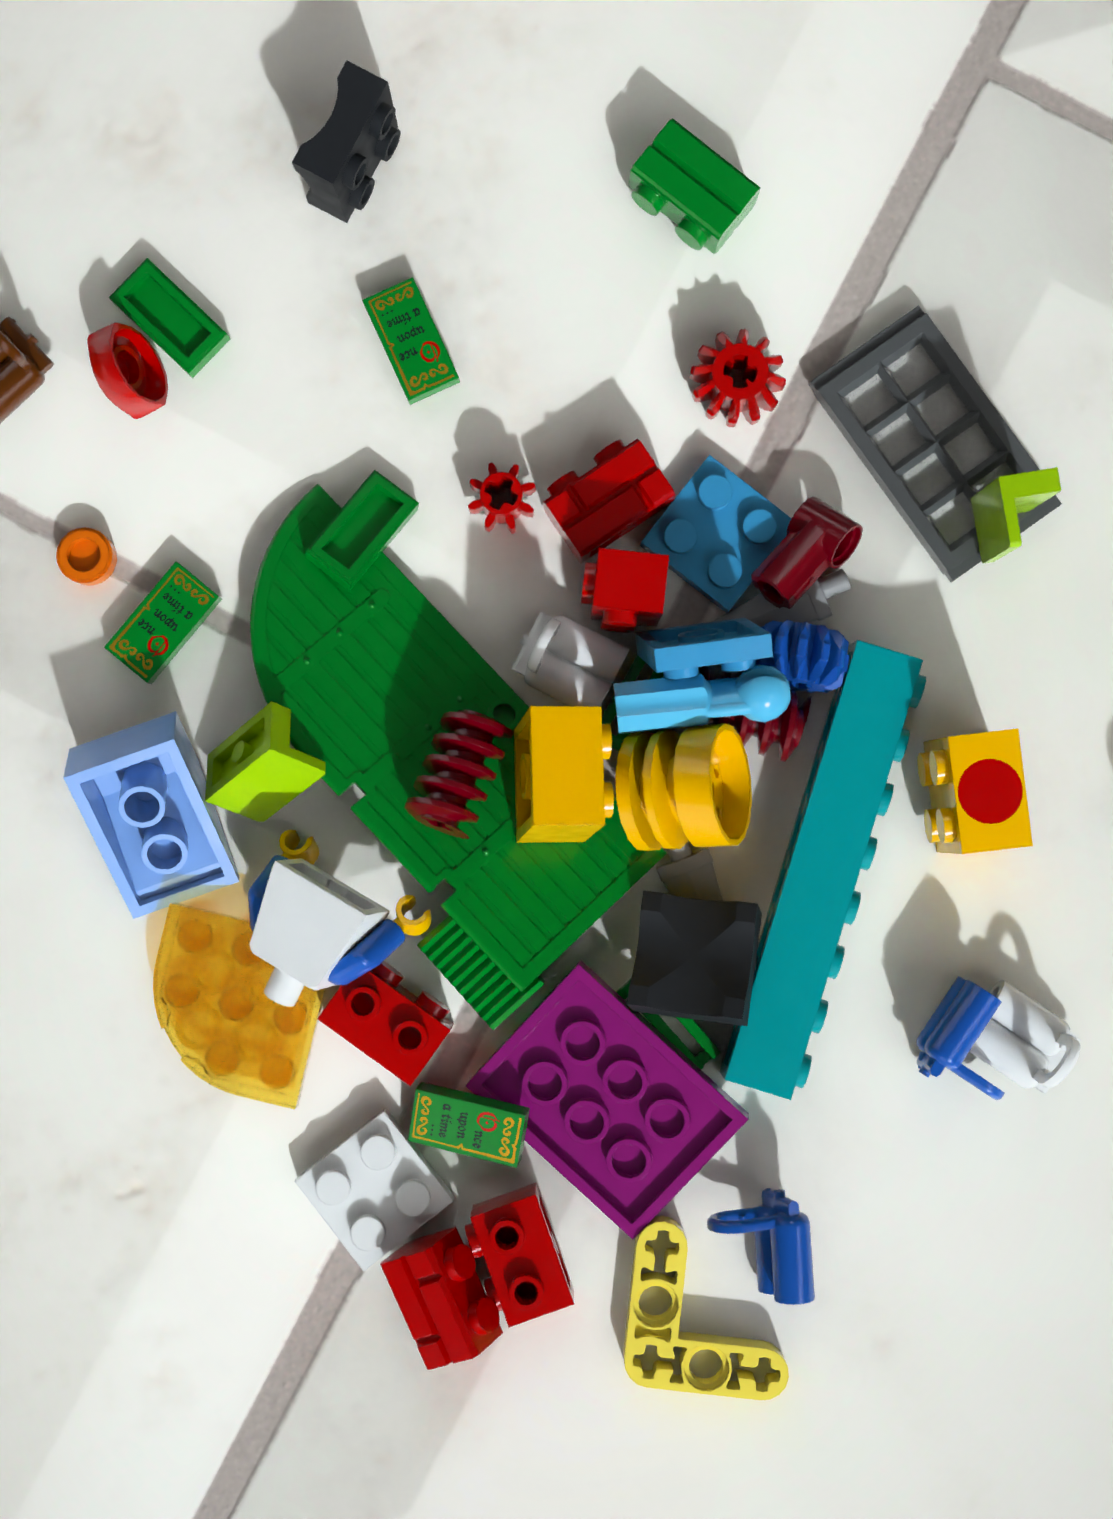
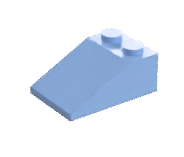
(151, 814)

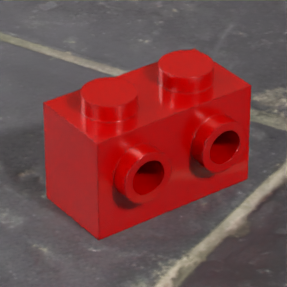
(625, 589)
(388, 1021)
(520, 1255)

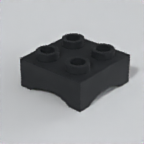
(350, 145)
(695, 958)

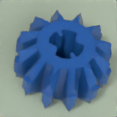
(808, 655)

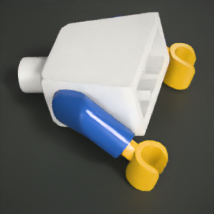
(317, 926)

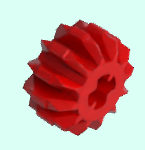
(756, 371)

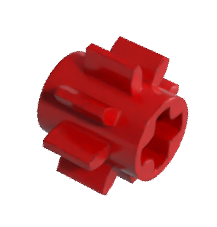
(496, 483)

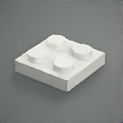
(374, 1189)

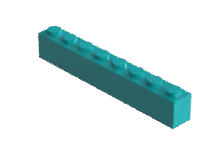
(822, 868)

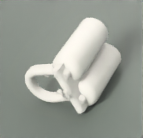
(569, 661)
(1026, 1041)

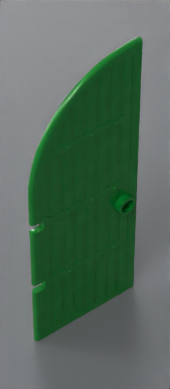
(368, 696)

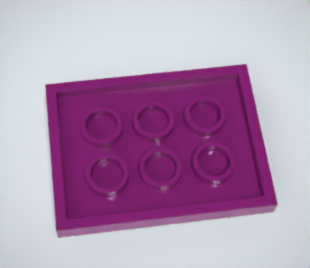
(609, 1099)

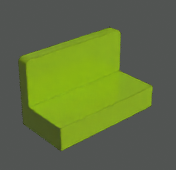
(1000, 501)
(258, 769)

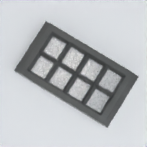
(925, 435)

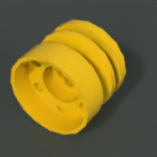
(684, 788)

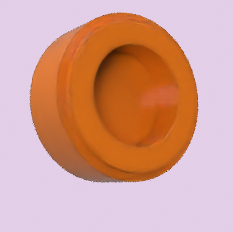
(86, 556)

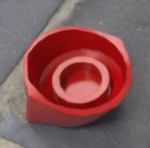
(128, 369)

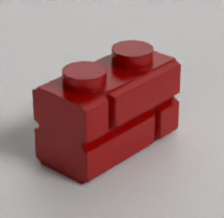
(607, 499)
(442, 1298)

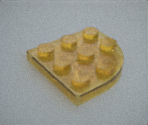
(217, 1012)

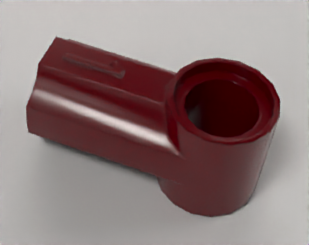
(814, 541)

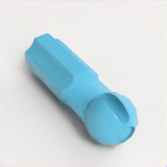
(677, 703)

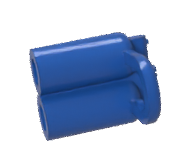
(954, 1032)
(780, 1245)

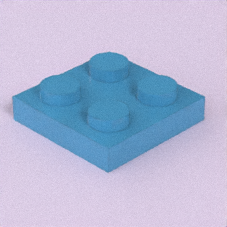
(717, 533)
(685, 648)

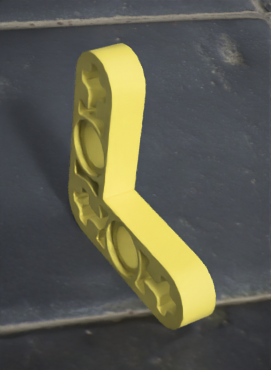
(664, 1332)

